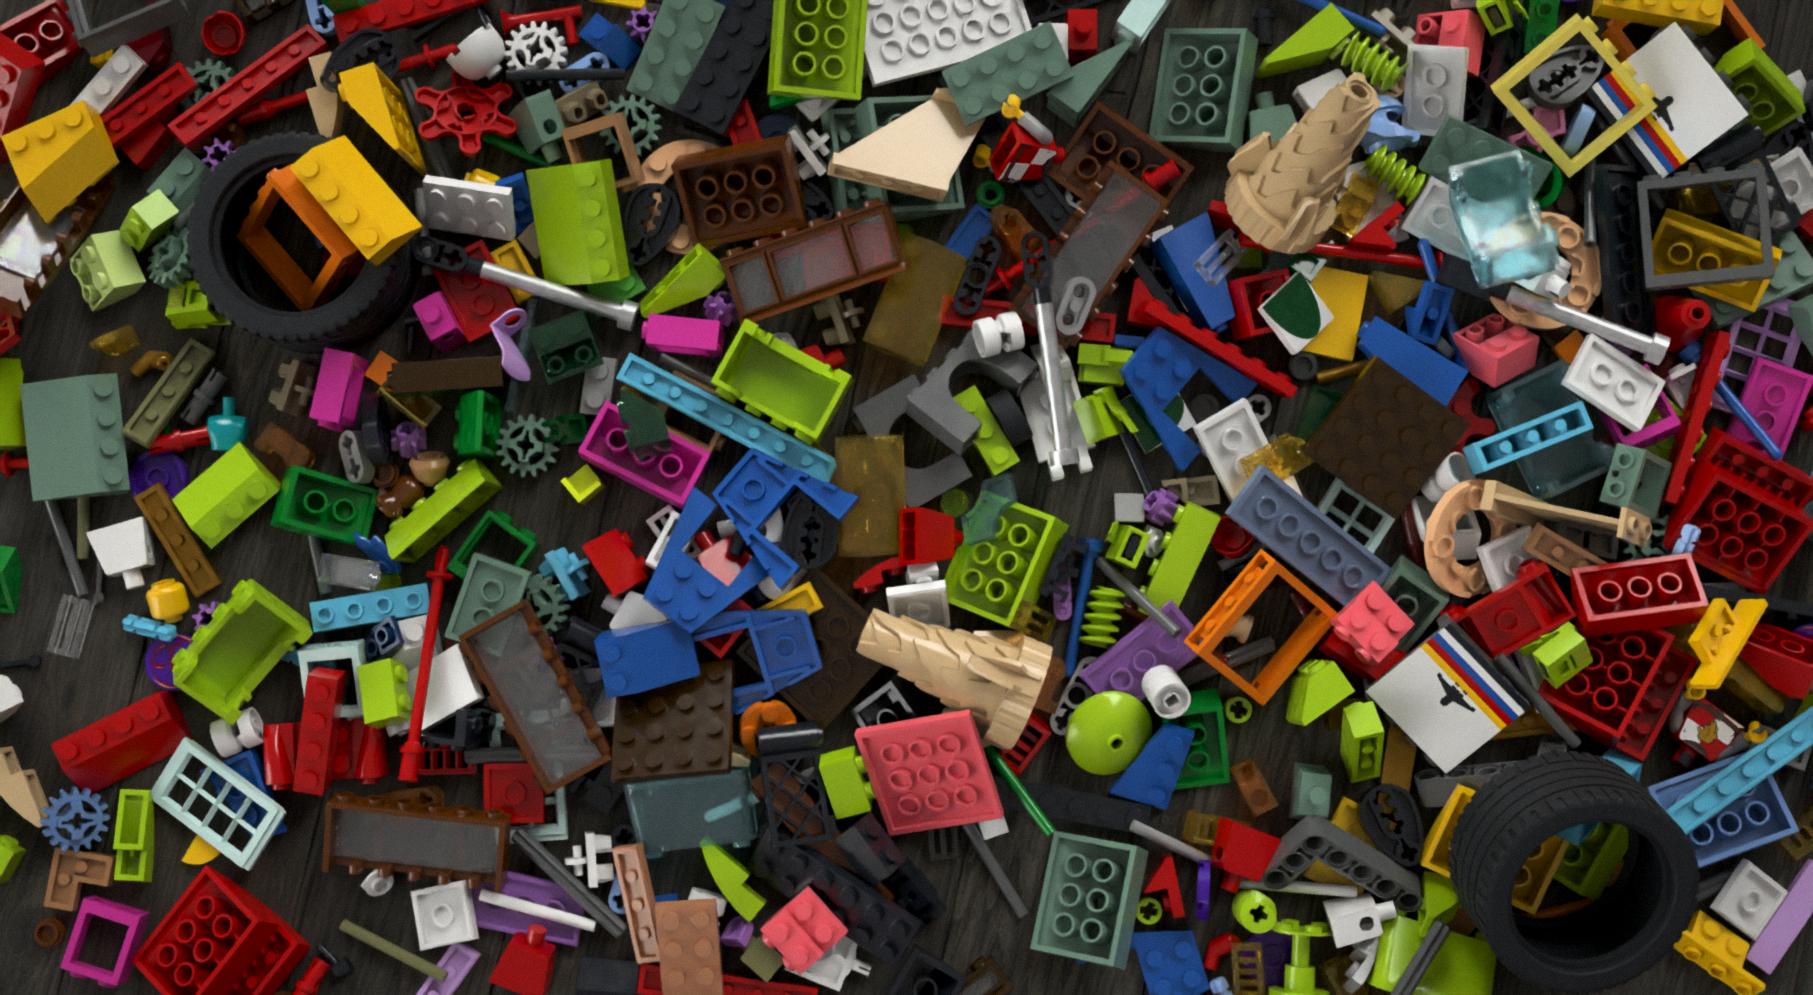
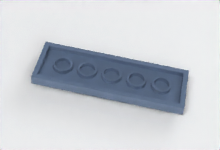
(1305, 537)

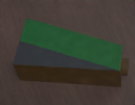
(447, 377)

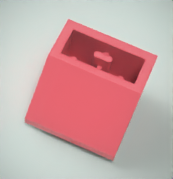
(1454, 29)
(1496, 349)

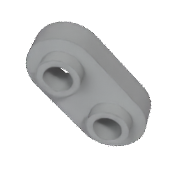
(1075, 306)

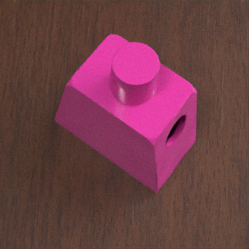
(440, 321)

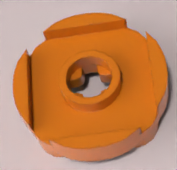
(759, 715)

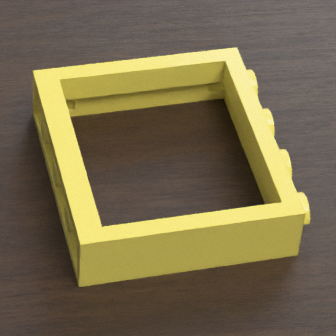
(1607, 50)

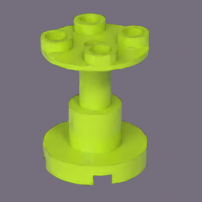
(1299, 975)

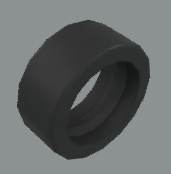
(1009, 417)

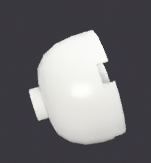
(479, 54)

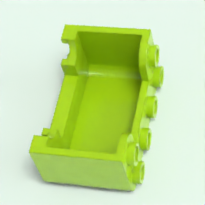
(781, 383)
(238, 649)

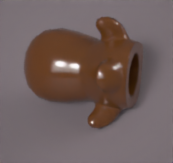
(402, 495)

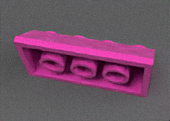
(664, 476)

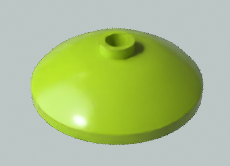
(1099, 723)

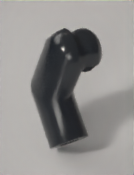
(738, 543)

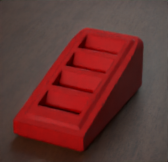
(1045, 730)
(446, 770)

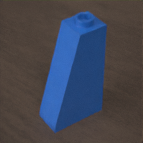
(1177, 253)
(1411, 358)

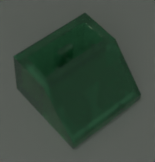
(566, 346)
(647, 426)

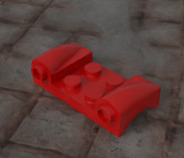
(1515, 612)
(357, 756)

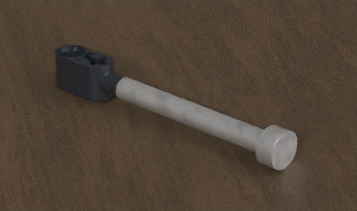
(1459, 275)
(624, 313)
(1063, 451)

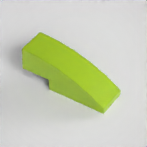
(134, 836)
(731, 878)

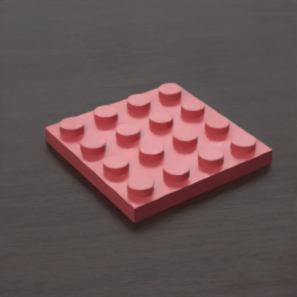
(929, 772)

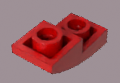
(872, 578)

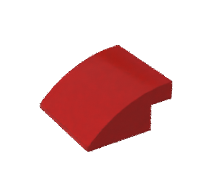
(1745, 511)
(1624, 690)
(220, 943)

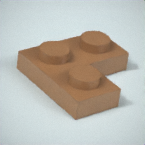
(73, 869)

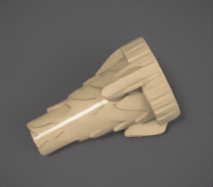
(1287, 189)
(981, 671)

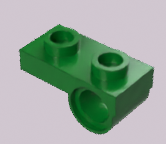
(1541, 22)

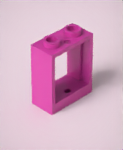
(684, 335)
(338, 389)
(1649, 435)
(114, 911)

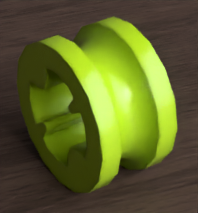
(1244, 703)
(1143, 901)

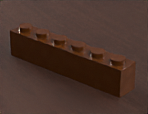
(798, 814)

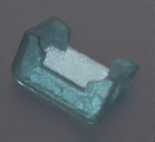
(692, 812)

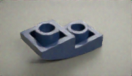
(384, 640)

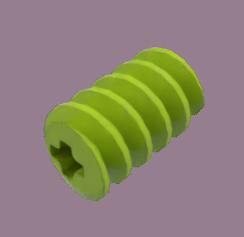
(1373, 63)
(1394, 173)
(1102, 617)
(1258, 921)

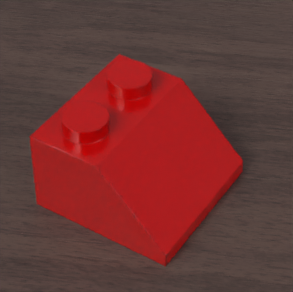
(1247, 296)
(617, 562)

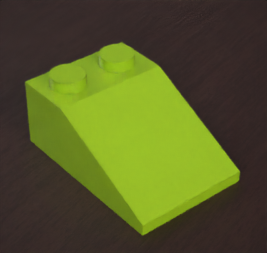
(1311, 45)

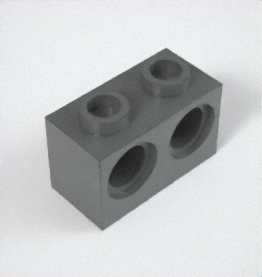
(1596, 540)

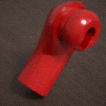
(1217, 947)

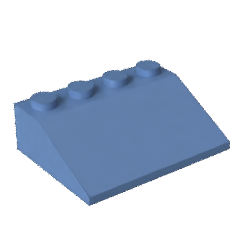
(1743, 825)

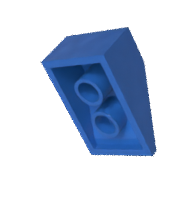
(645, 657)

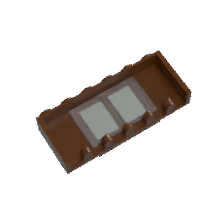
(36, 251)

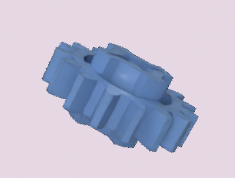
(75, 832)

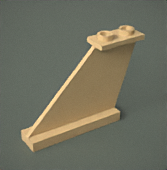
(912, 152)
(1528, 511)

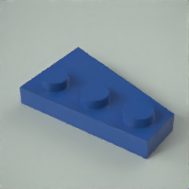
(250, 768)
(1157, 768)

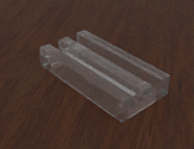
(1233, 245)
(70, 629)

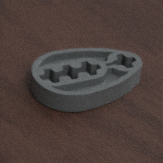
(1571, 88)

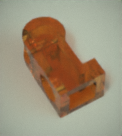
(285, 444)
(1055, 673)
(1253, 787)

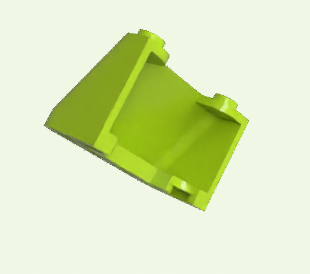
(1460, 967)

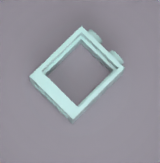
(1138, 21)
(336, 650)

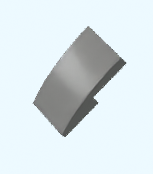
(1363, 959)

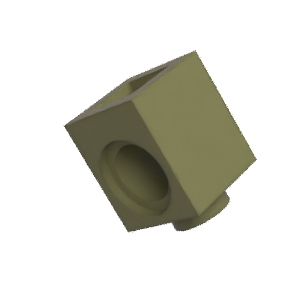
(761, 958)

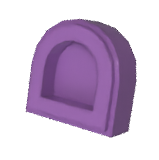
(737, 932)

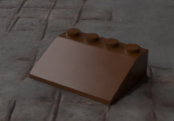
(1108, 137)
(740, 191)

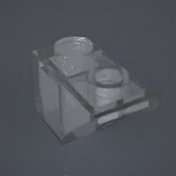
(349, 572)

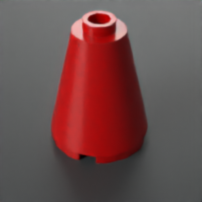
(1681, 320)

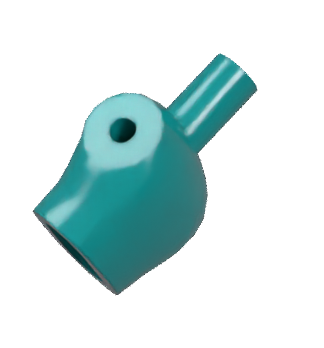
(227, 428)

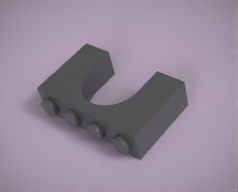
(941, 414)
(921, 485)

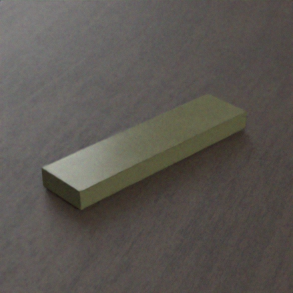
(169, 393)

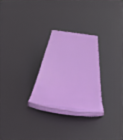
(512, 359)

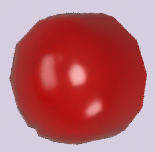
(224, 33)
(1231, 540)

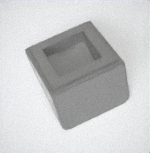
(1129, 508)

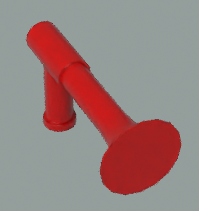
(564, 14)

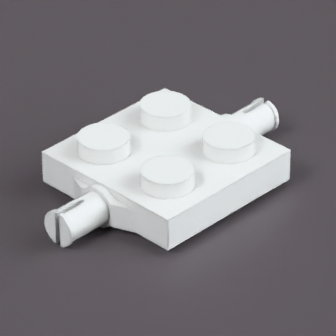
(835, 965)

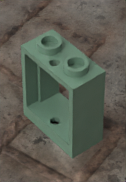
(1635, 468)

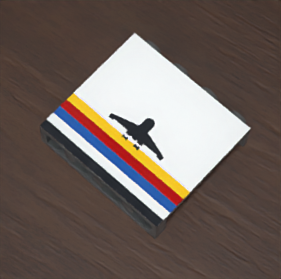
(1690, 97)
(1447, 696)

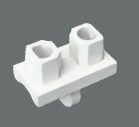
(813, 162)
(595, 872)

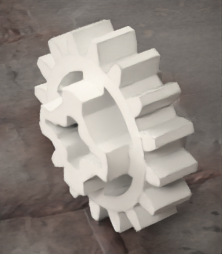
(524, 48)

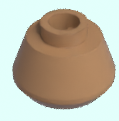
(429, 467)

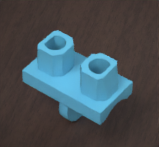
(569, 572)

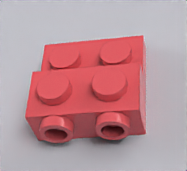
(1371, 624)
(803, 930)

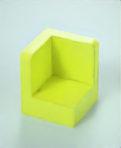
(584, 484)

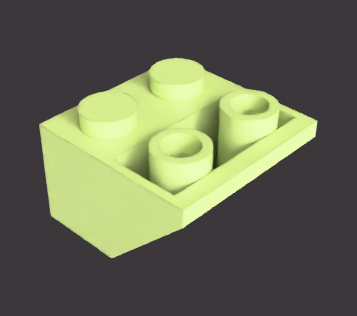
(106, 269)

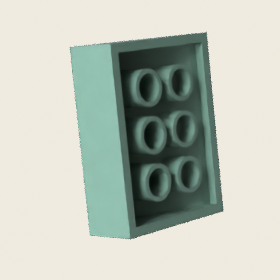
(1204, 88)
(75, 437)
(1089, 899)

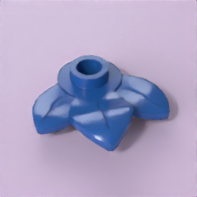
(377, 551)

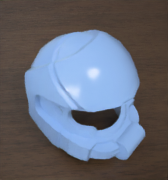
(1385, 131)

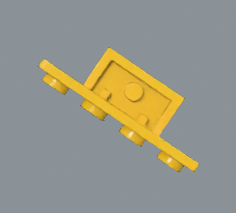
(1721, 638)
(1718, 953)

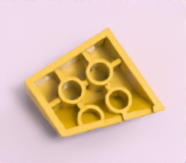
(60, 157)

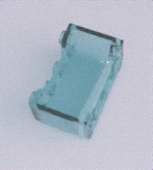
(1501, 220)
(1563, 463)

